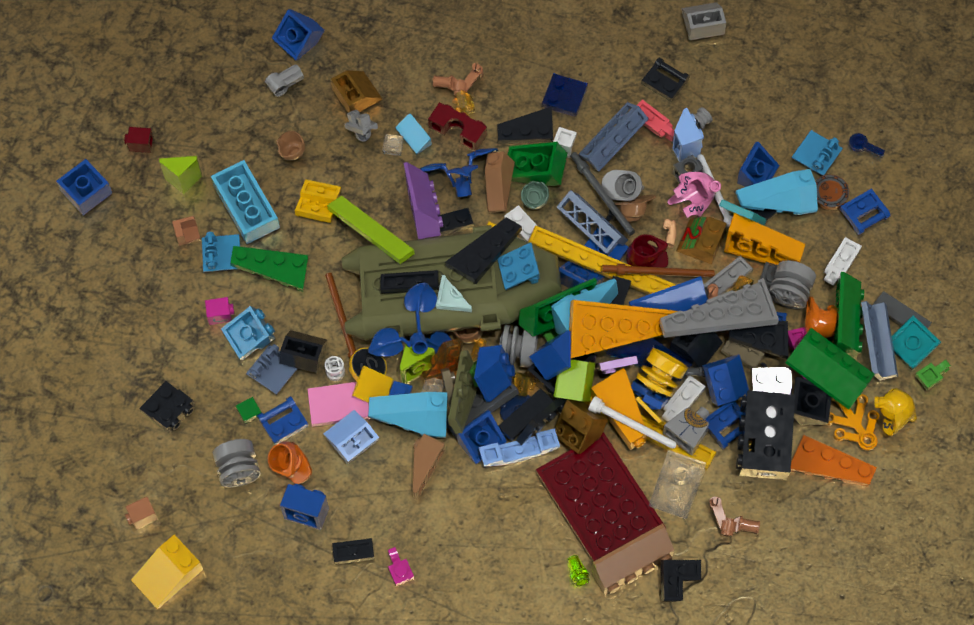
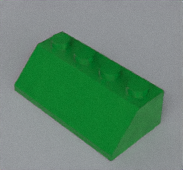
(849, 312)
(539, 317)
(830, 368)

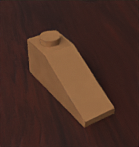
(498, 180)
(426, 457)

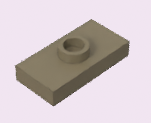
(749, 356)

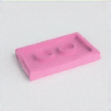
(333, 403)

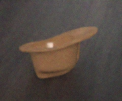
(636, 208)

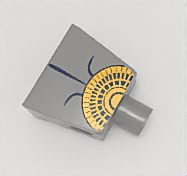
(688, 429)

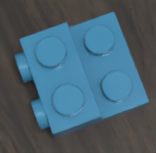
(248, 332)

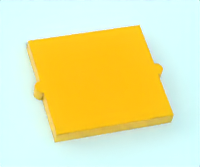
(371, 384)
(652, 412)

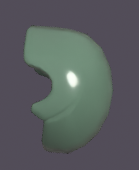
(535, 195)

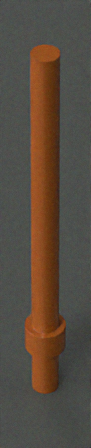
(621, 269)
(340, 313)

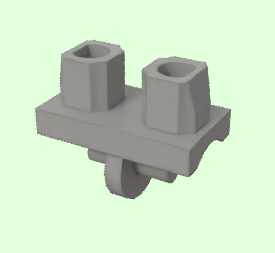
(360, 125)

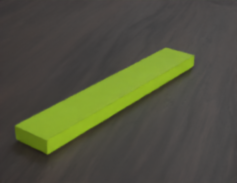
(371, 229)

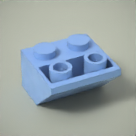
(687, 137)
(351, 436)

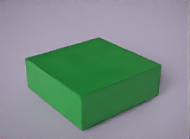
(248, 410)

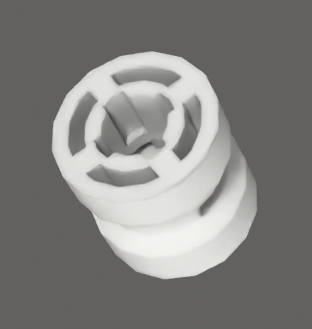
(336, 372)

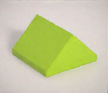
(181, 171)
(414, 364)
(576, 381)

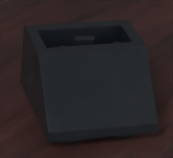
(696, 348)
(302, 351)

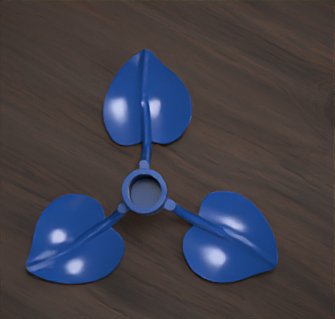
(462, 183)
(387, 340)

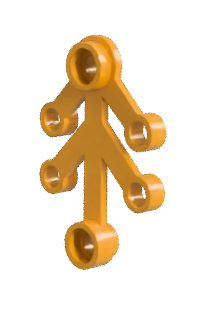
(854, 421)

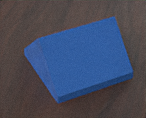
(757, 167)
(573, 274)
(553, 356)
(480, 433)

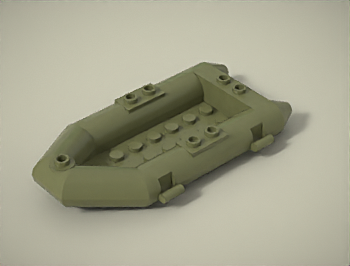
(489, 299)

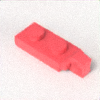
(657, 122)

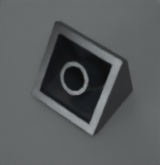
(811, 403)

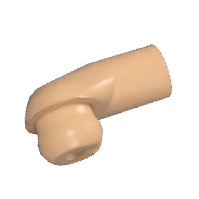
(671, 235)

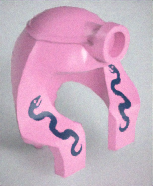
(697, 188)

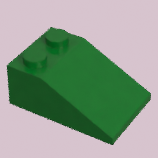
(538, 163)

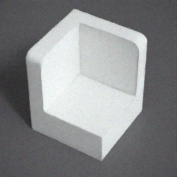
(565, 139)

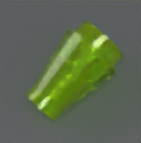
(578, 572)

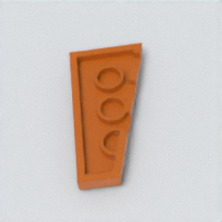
(822, 460)

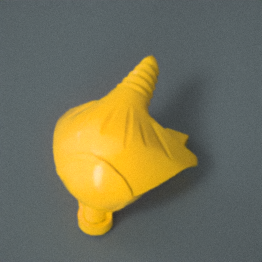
(897, 407)

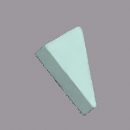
(450, 298)

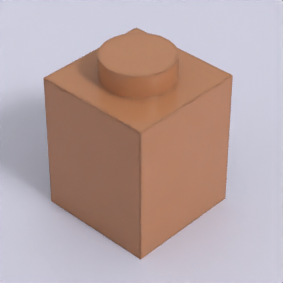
(140, 513)

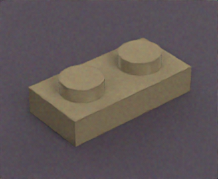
(448, 380)

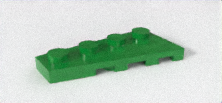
(275, 265)

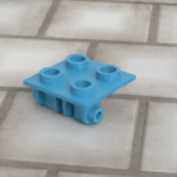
(817, 152)
(218, 251)
(519, 266)

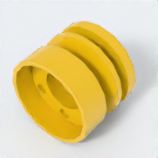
(662, 372)

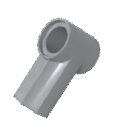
(281, 81)

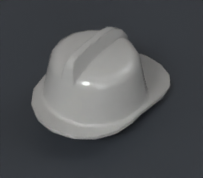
(622, 185)

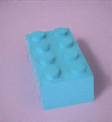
(245, 202)

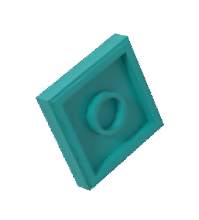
(743, 212)
(914, 342)

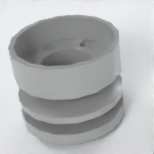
(792, 284)
(518, 345)
(236, 463)

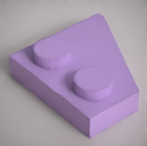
(610, 366)

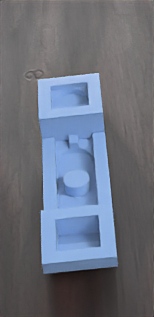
(513, 452)

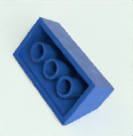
(675, 298)

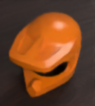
(819, 319)
(290, 461)

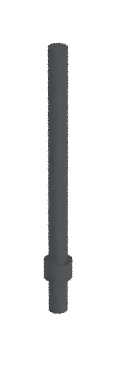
(584, 168)

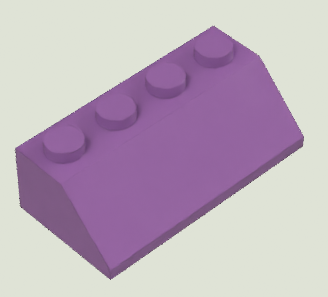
(423, 202)

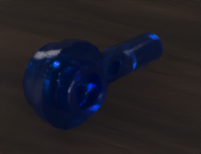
(860, 143)

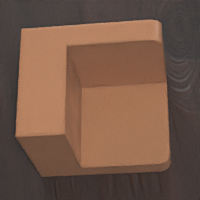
(186, 230)

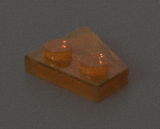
(446, 357)

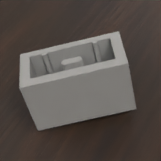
(704, 20)

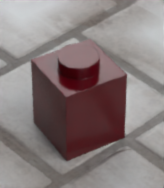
(139, 139)

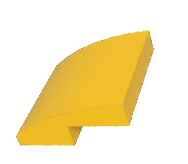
(314, 200)

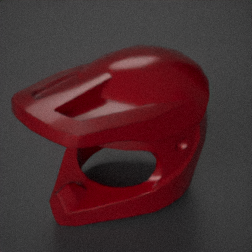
(645, 255)

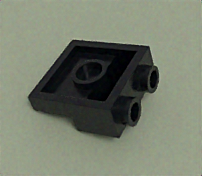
(168, 407)

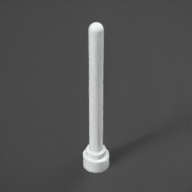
(718, 196)
(598, 406)

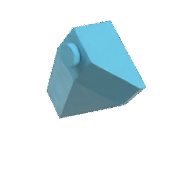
(788, 192)
(602, 293)
(414, 411)

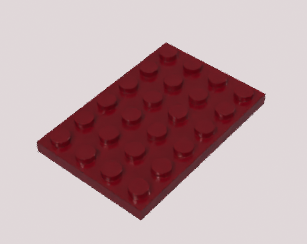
(598, 497)

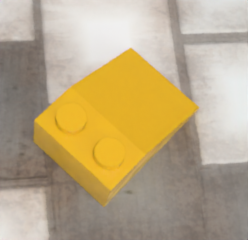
(166, 571)

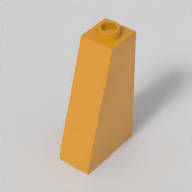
(619, 396)

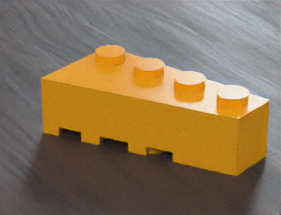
(761, 243)

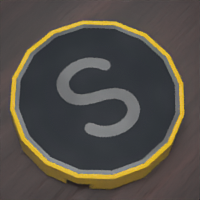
(364, 358)

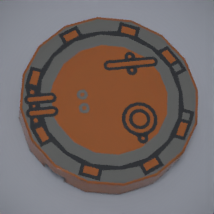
(831, 192)

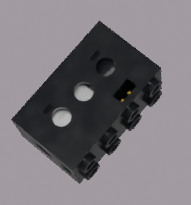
(769, 423)

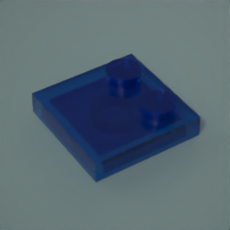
(565, 95)

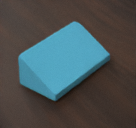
(414, 134)

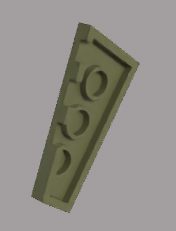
(463, 394)

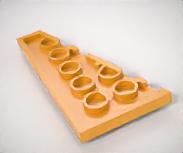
(606, 326)

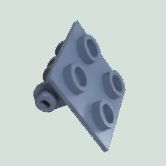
(269, 371)

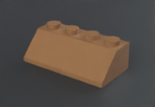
(632, 560)

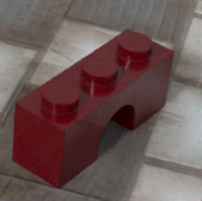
(445, 118)

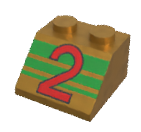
(702, 238)

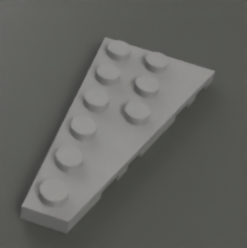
(727, 311)

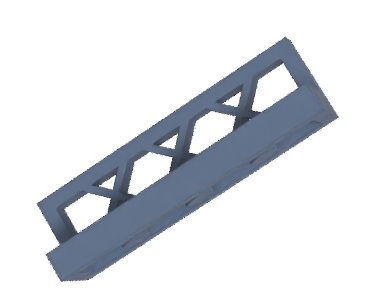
(614, 137)
(597, 219)
(879, 340)

